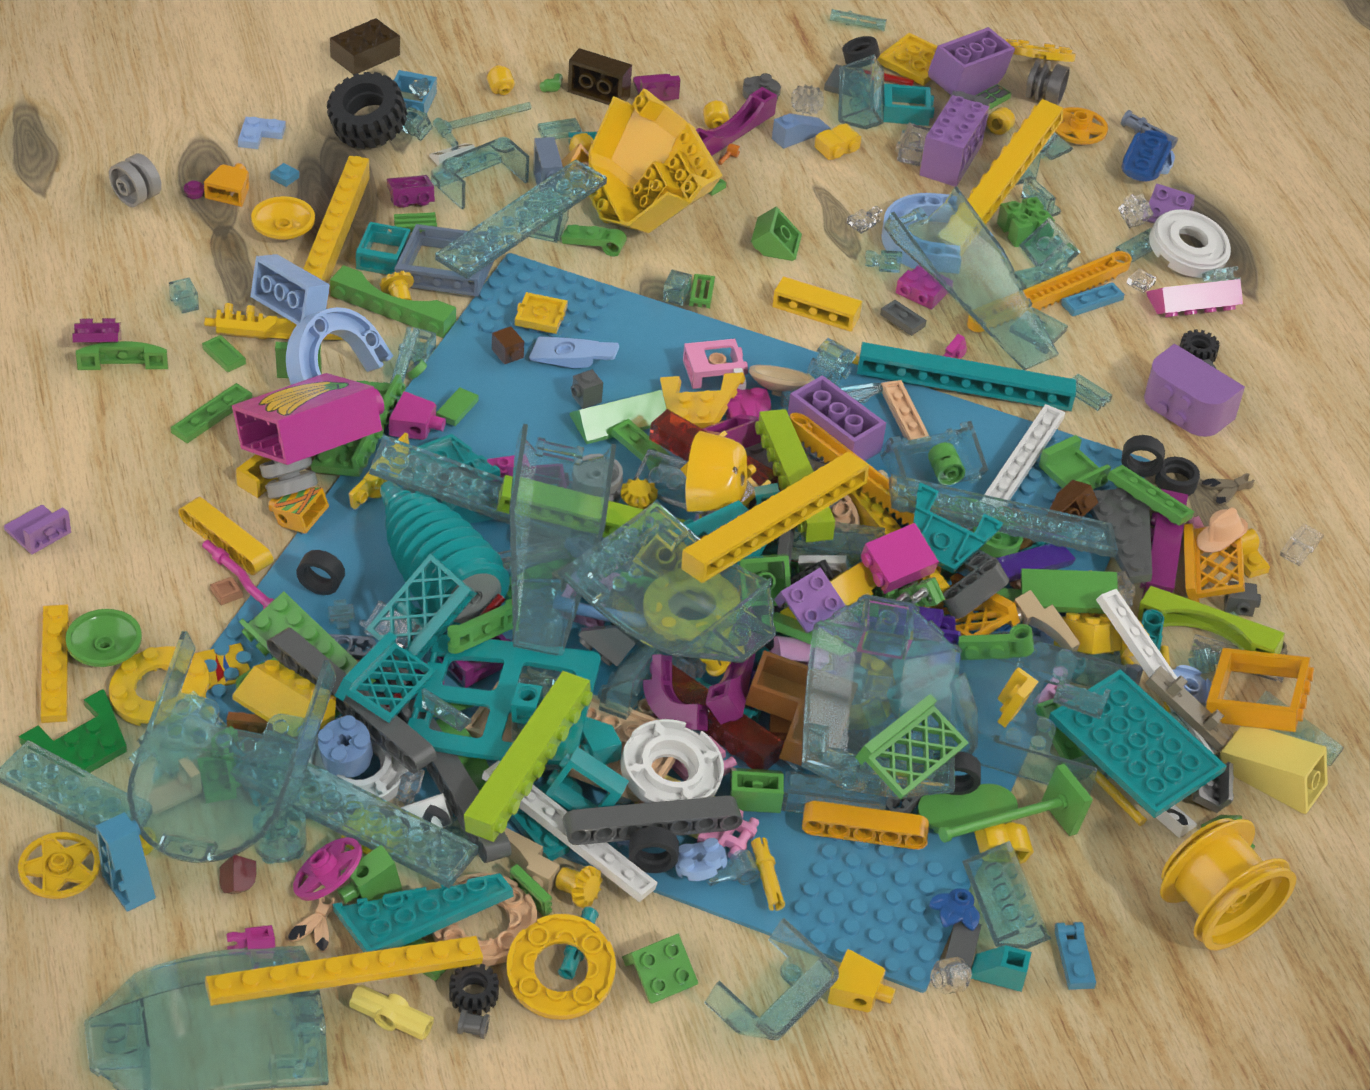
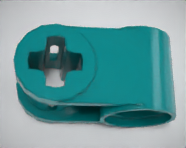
(1153, 624)

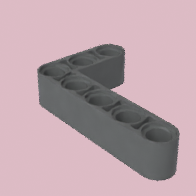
(981, 581)

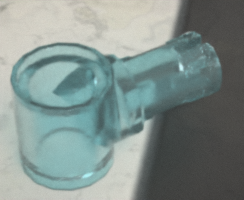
(739, 867)

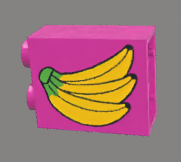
(308, 418)

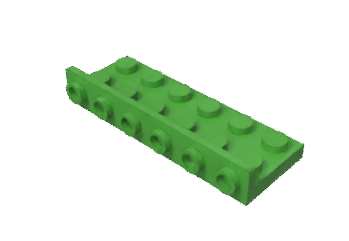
(354, 456)
(286, 613)

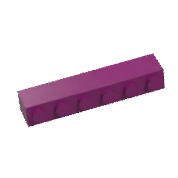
(1165, 548)

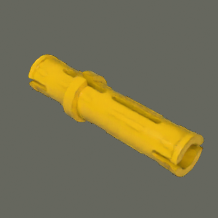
(765, 864)

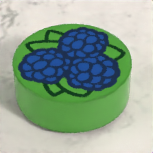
(416, 369)

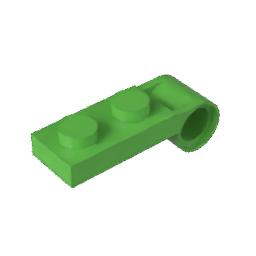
(609, 239)
(998, 646)

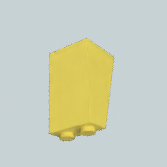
(1278, 765)

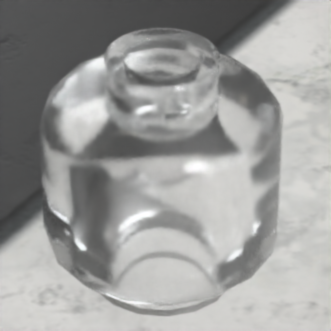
(951, 975)

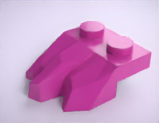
(749, 402)

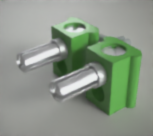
(921, 594)

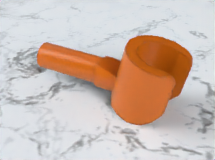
(732, 150)

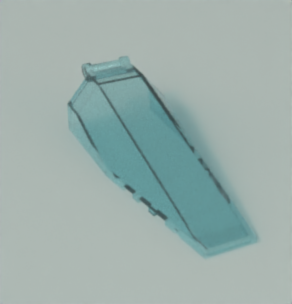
(976, 274)
(554, 519)

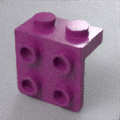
(660, 85)

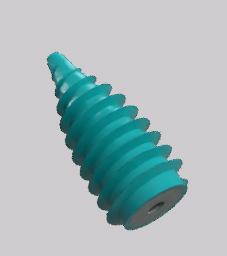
(426, 527)

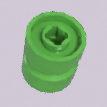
(946, 463)

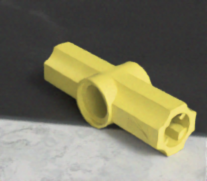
(391, 1012)

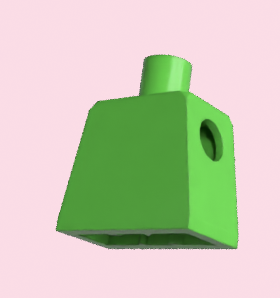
(372, 878)

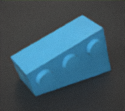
(124, 861)

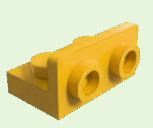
(1015, 695)

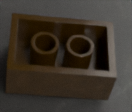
(365, 46)
(598, 77)

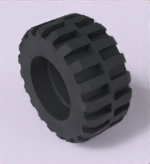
(374, 127)

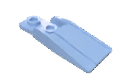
(571, 351)

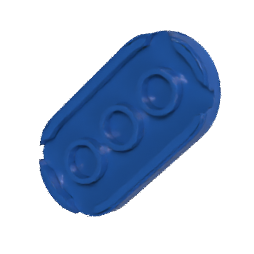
(1146, 155)

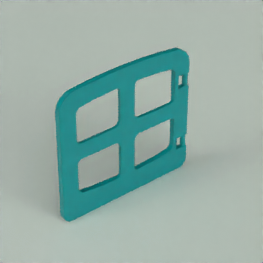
(498, 701)

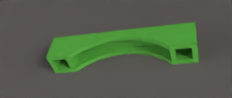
(354, 288)

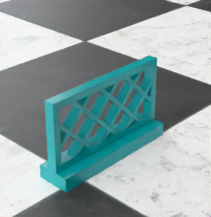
(439, 622)
(371, 667)

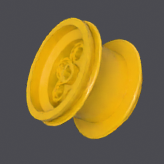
(1226, 882)

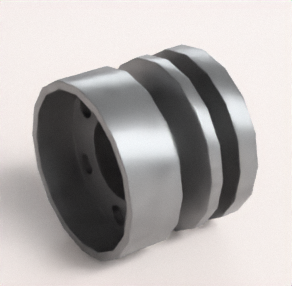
(1051, 83)

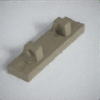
(1189, 708)

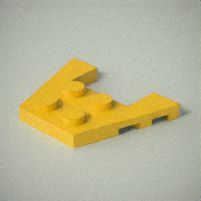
(701, 407)

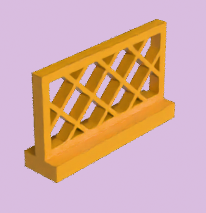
(1194, 567)
(994, 607)

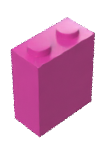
(899, 558)

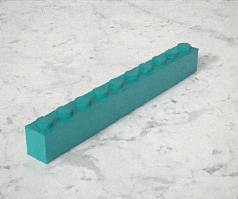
(966, 376)

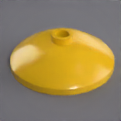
(283, 217)

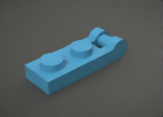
(1075, 956)

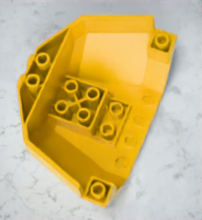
(650, 164)

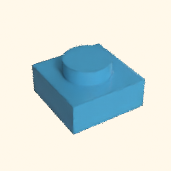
(284, 174)

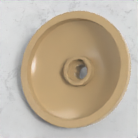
(779, 378)

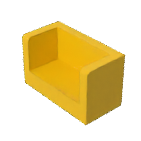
(250, 476)

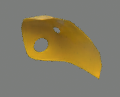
(710, 472)

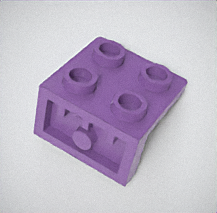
(1168, 199)
(39, 528)
(811, 599)

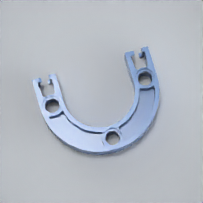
(927, 201)
(343, 322)

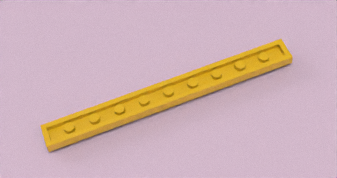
(343, 970)

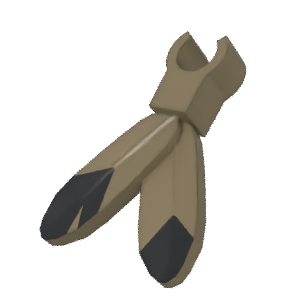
(1228, 487)

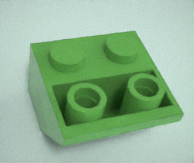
(757, 789)

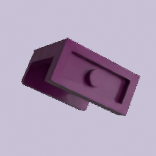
(473, 671)

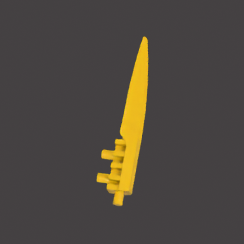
(253, 326)

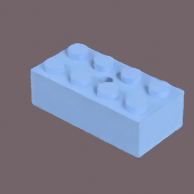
(288, 288)

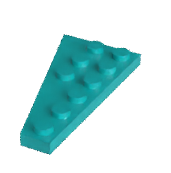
(418, 912)

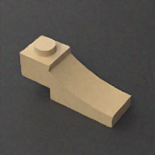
(1046, 620)
(530, 859)

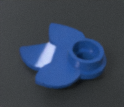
(955, 910)

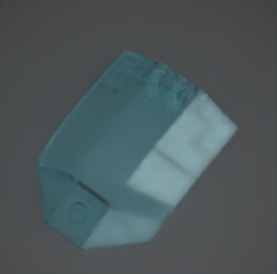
(641, 589)
(861, 677)
(169, 1037)

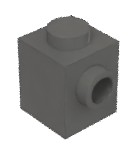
(587, 389)
(1242, 602)

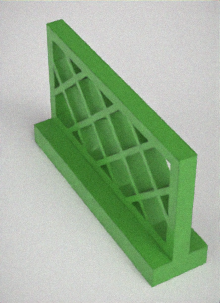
(894, 734)

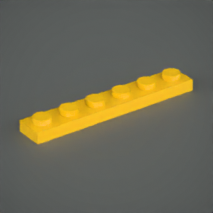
(54, 664)

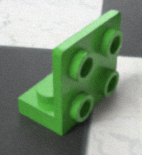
(663, 968)

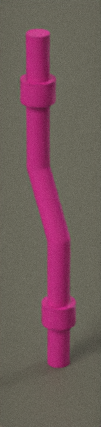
(222, 557)

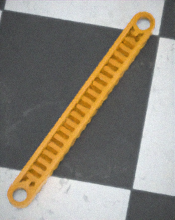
(1072, 282)
(831, 448)

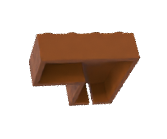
(780, 690)

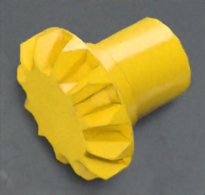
(397, 284)
(639, 493)
(582, 885)

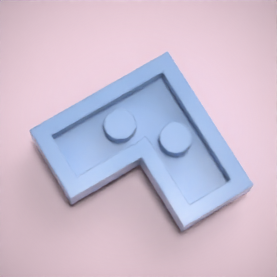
(256, 128)

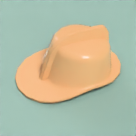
(1223, 529)

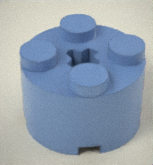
(345, 747)

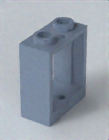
(545, 159)

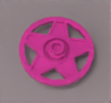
(325, 869)

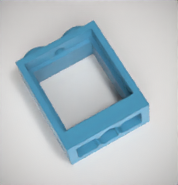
(406, 78)

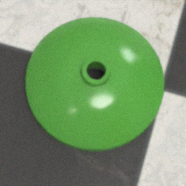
(103, 637)

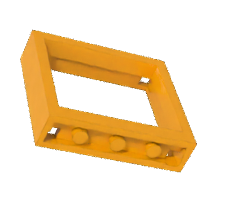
(1258, 714)

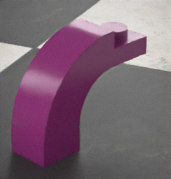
(663, 700)

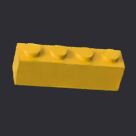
(817, 303)

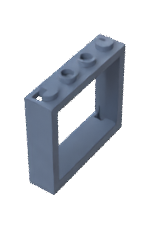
(434, 278)

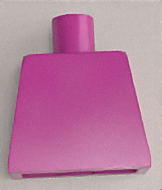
(415, 417)

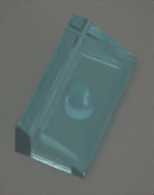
(444, 711)

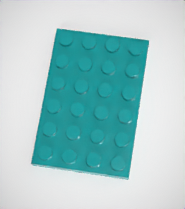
(1140, 745)

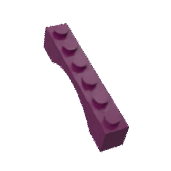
(755, 110)
(729, 696)

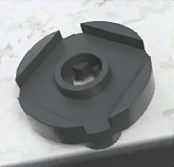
(754, 83)

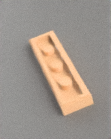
(903, 410)

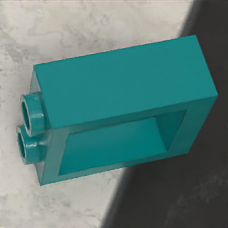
(905, 113)
(380, 261)
(593, 770)

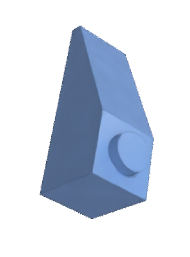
(796, 128)

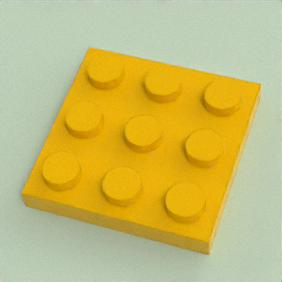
(910, 58)

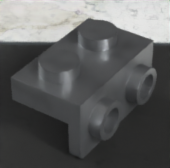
(1218, 792)

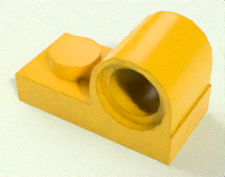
(1253, 561)

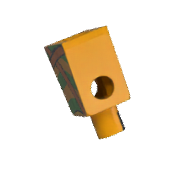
(299, 509)

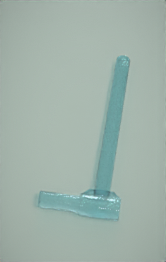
(445, 127)

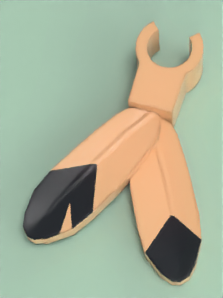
(316, 923)

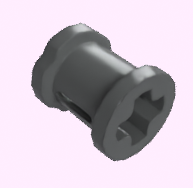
(473, 1024)

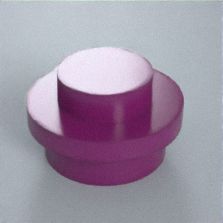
(194, 189)

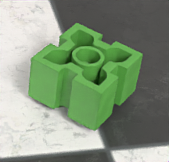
(1021, 218)

